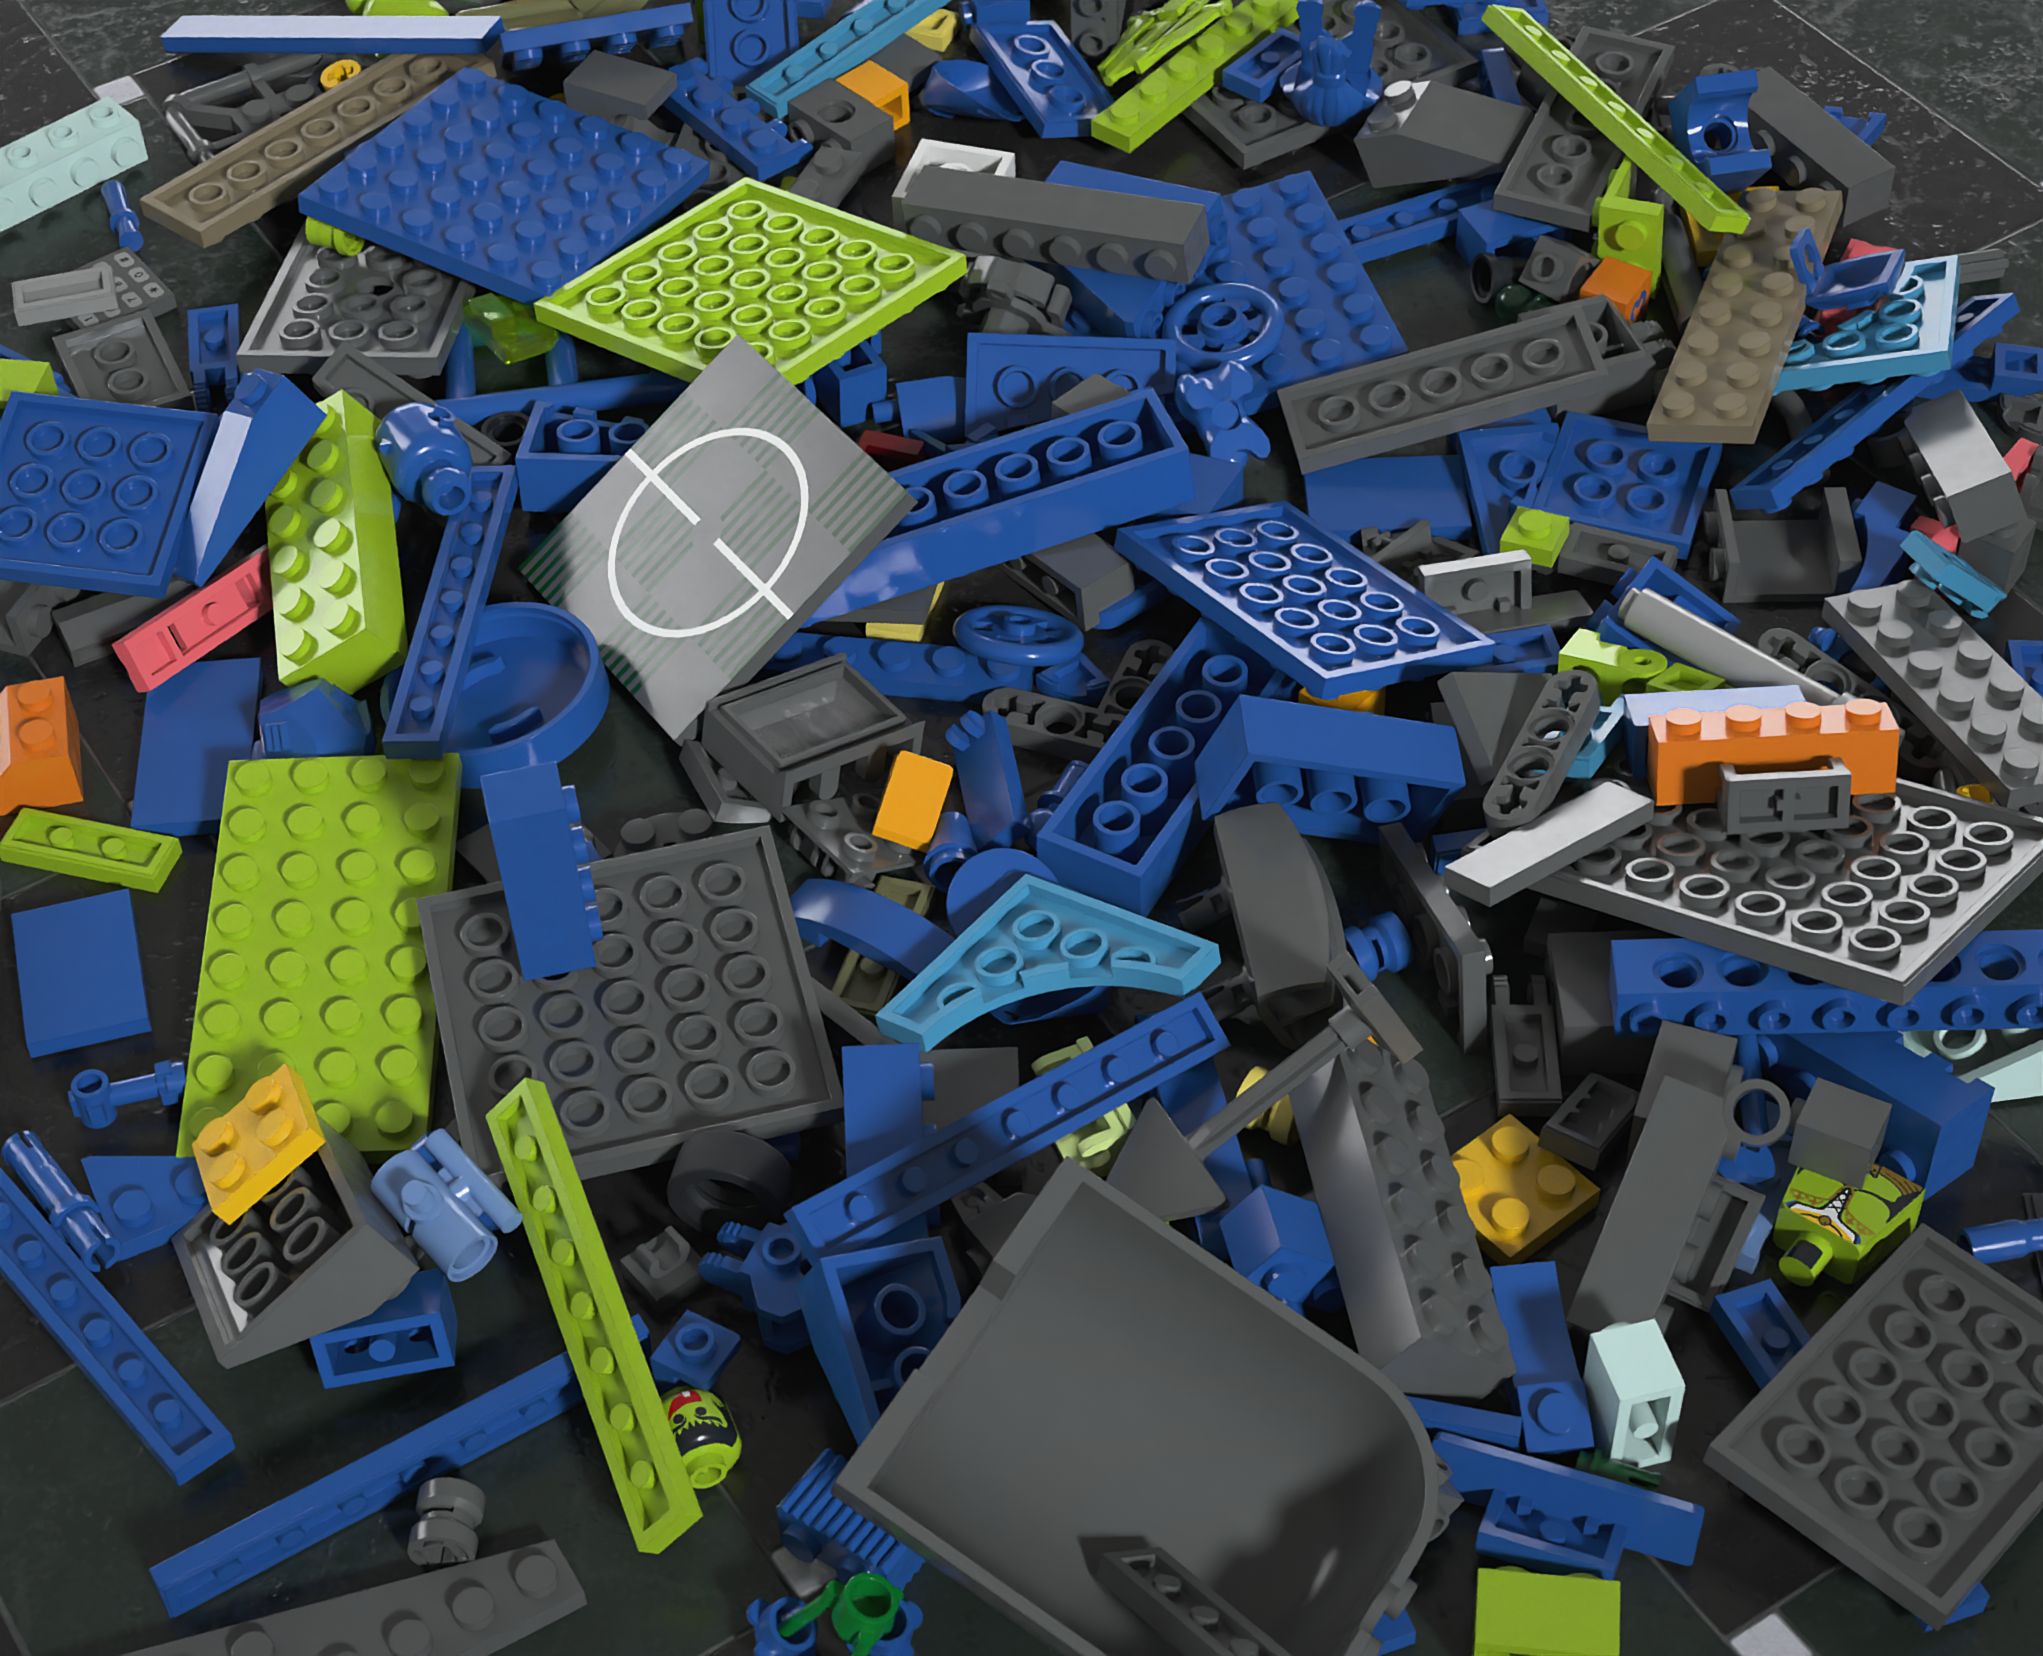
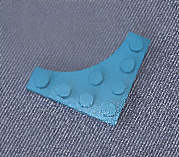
(1903, 338)
(1040, 943)

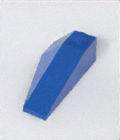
(249, 456)
(877, 1321)

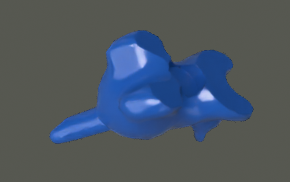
(1216, 408)

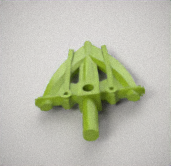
(1156, 33)

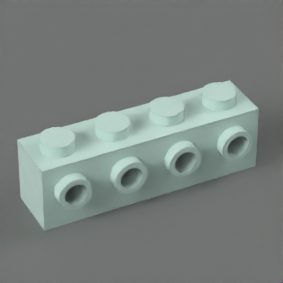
(67, 159)

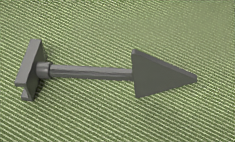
(1167, 1169)

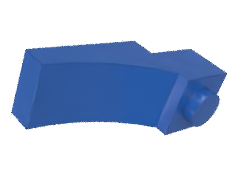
(1881, 526)
(1547, 1380)

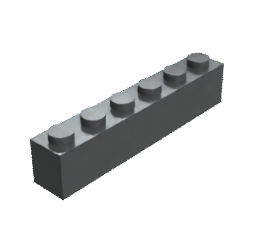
(1057, 223)

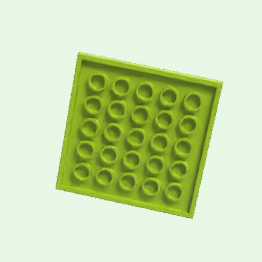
(756, 265)

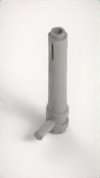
(1716, 649)

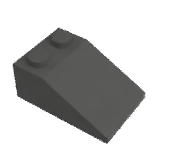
(1438, 134)

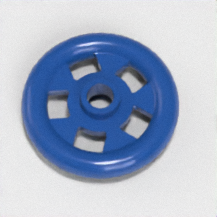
(1224, 325)
(1018, 635)

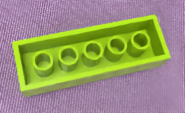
(336, 557)

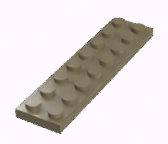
(298, 147)
(1743, 322)

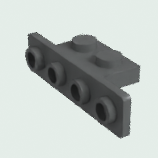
(1496, 594)

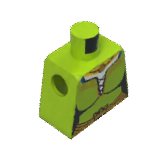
(1842, 1227)

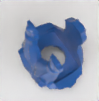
(1335, 76)

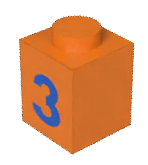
(1624, 284)

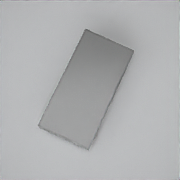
(64, 295)

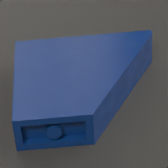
(1119, 302)

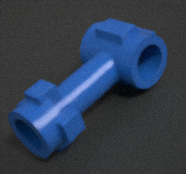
(97, 1099)

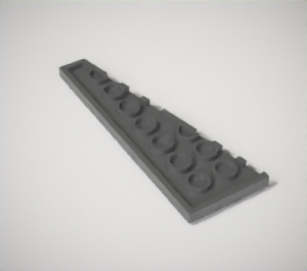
(439, 1613)

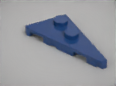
(1503, 472)

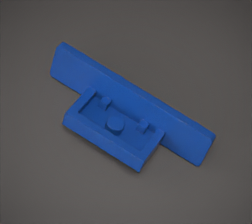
(1563, 1516)

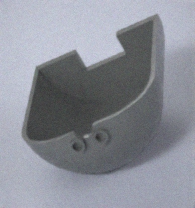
(1141, 1400)

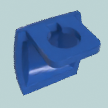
(1846, 283)

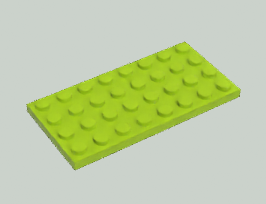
(323, 944)

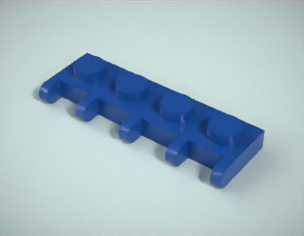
(733, 124)

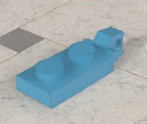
(1951, 575)

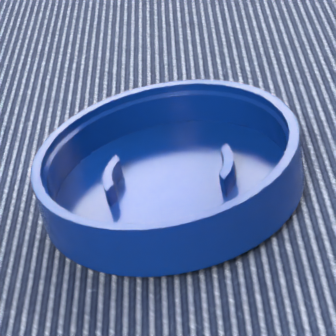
(527, 692)

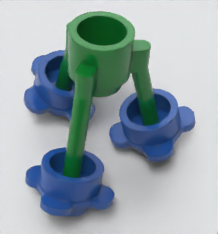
(865, 1614)

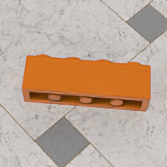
(1691, 745)

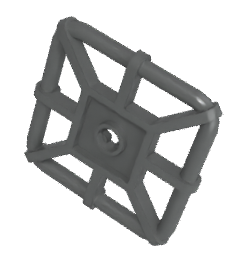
(188, 107)

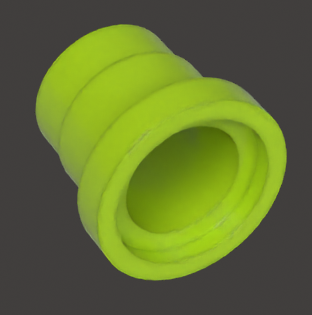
(332, 237)

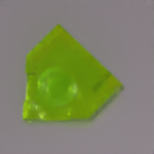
(508, 327)

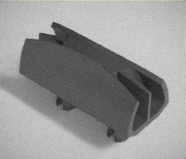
(1282, 920)

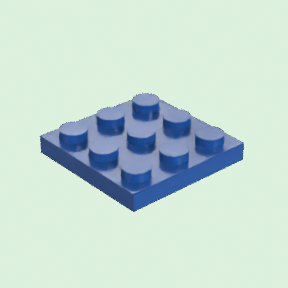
(1622, 482)

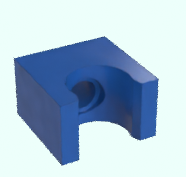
(1719, 107)

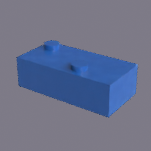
(1330, 768)

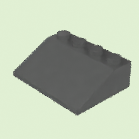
(296, 1259)

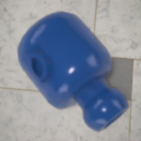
(426, 456)

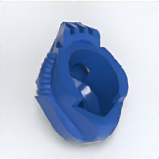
(313, 723)

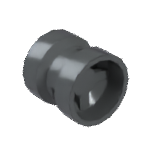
(447, 1516)

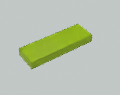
(90, 849)

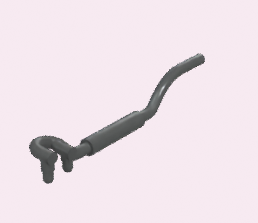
(1684, 285)

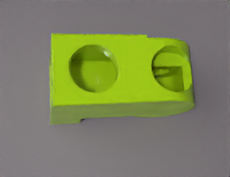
(1612, 665)

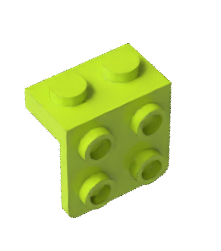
(1629, 227)

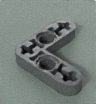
(1100, 722)

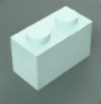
(1633, 1393)

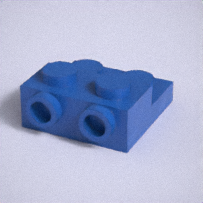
(1672, 586)

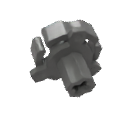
(1012, 298)

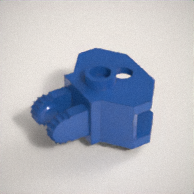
(764, 1280)

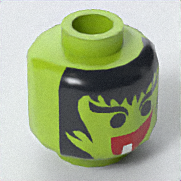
(702, 1433)

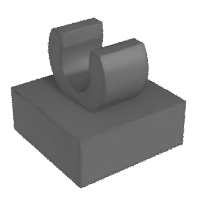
(664, 1270)

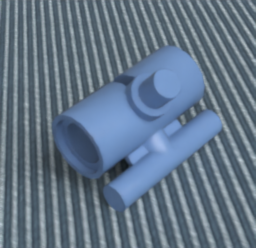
(445, 1205)

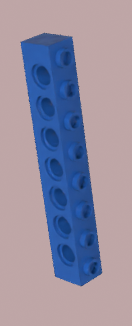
(1689, 983)

